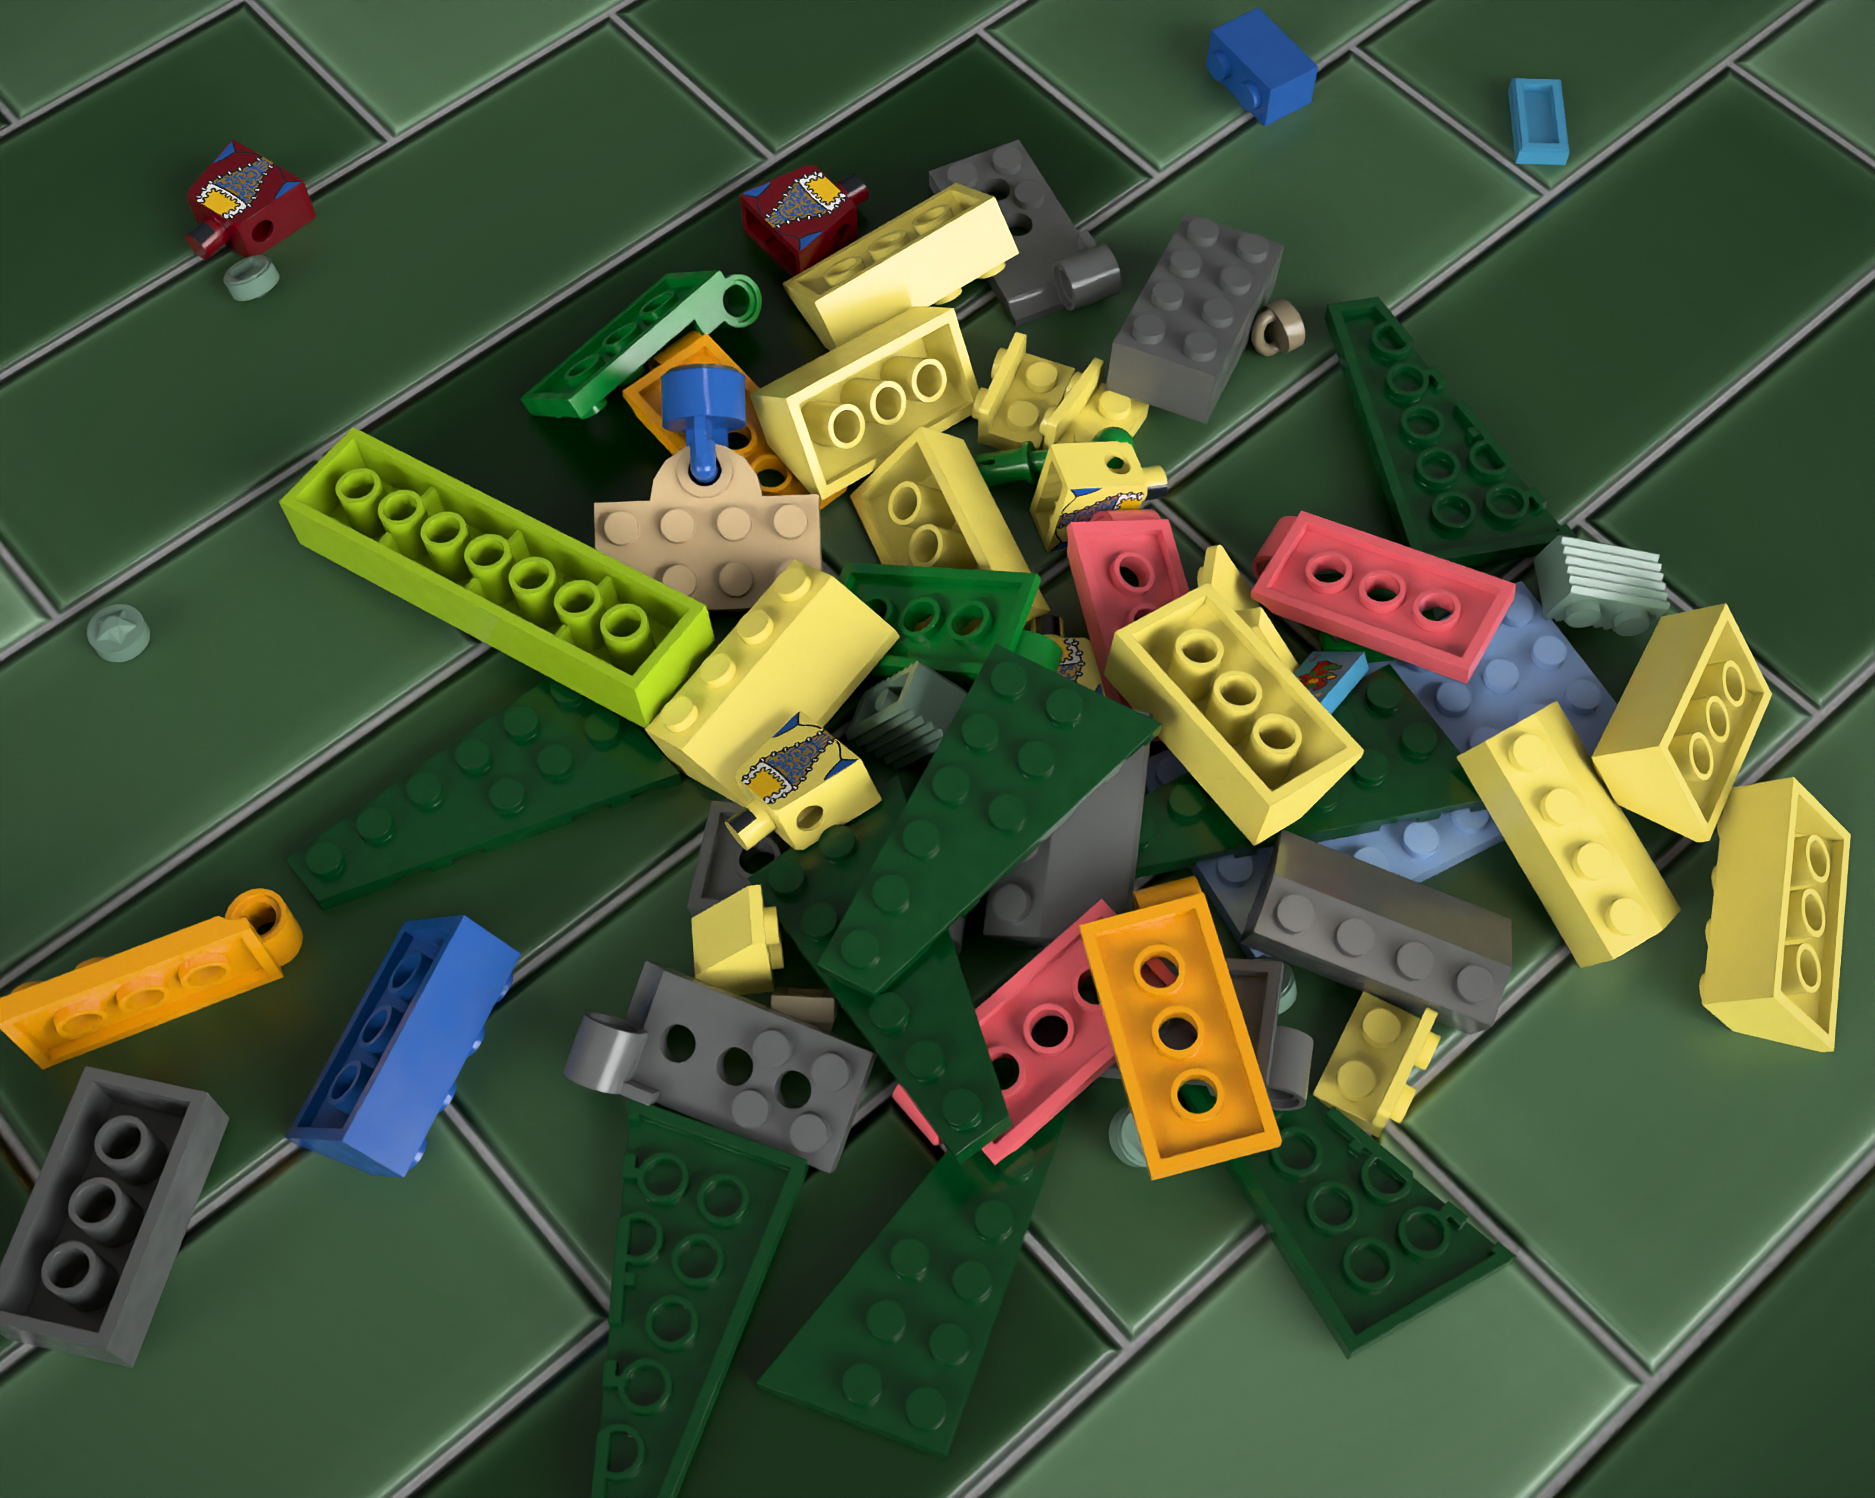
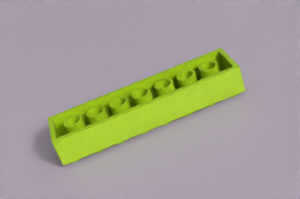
(501, 576)

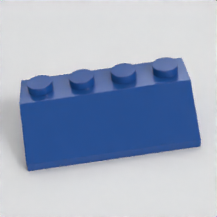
(406, 1046)

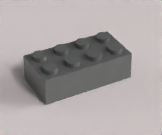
(1194, 318)
(108, 1216)

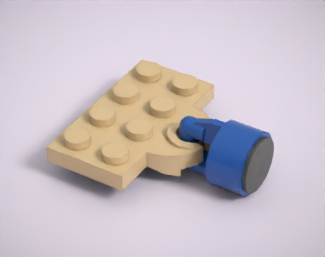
(706, 513)

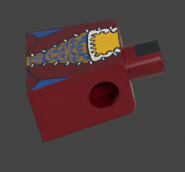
(245, 204)
(803, 216)

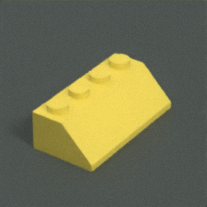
(904, 264)
(867, 397)
(936, 511)
(791, 652)
(1231, 711)
(1684, 722)
(1570, 837)
(1777, 916)

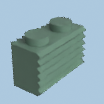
(1600, 585)
(906, 715)

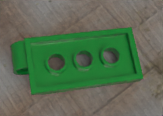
(623, 345)
(955, 599)

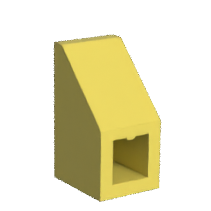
(738, 943)

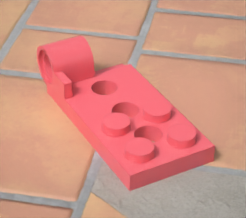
(1095, 553)
(1395, 627)
(1047, 1075)

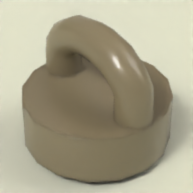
(1281, 326)

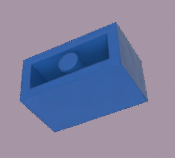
(1261, 66)

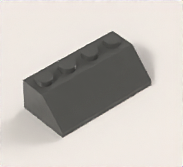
(1076, 865)
(1381, 934)

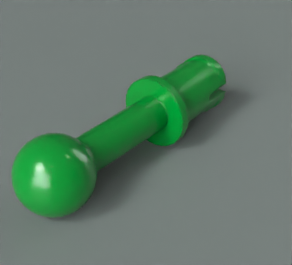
(1027, 463)

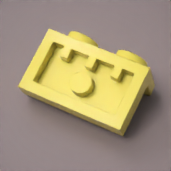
(1018, 397)
(1090, 409)
(1374, 1062)

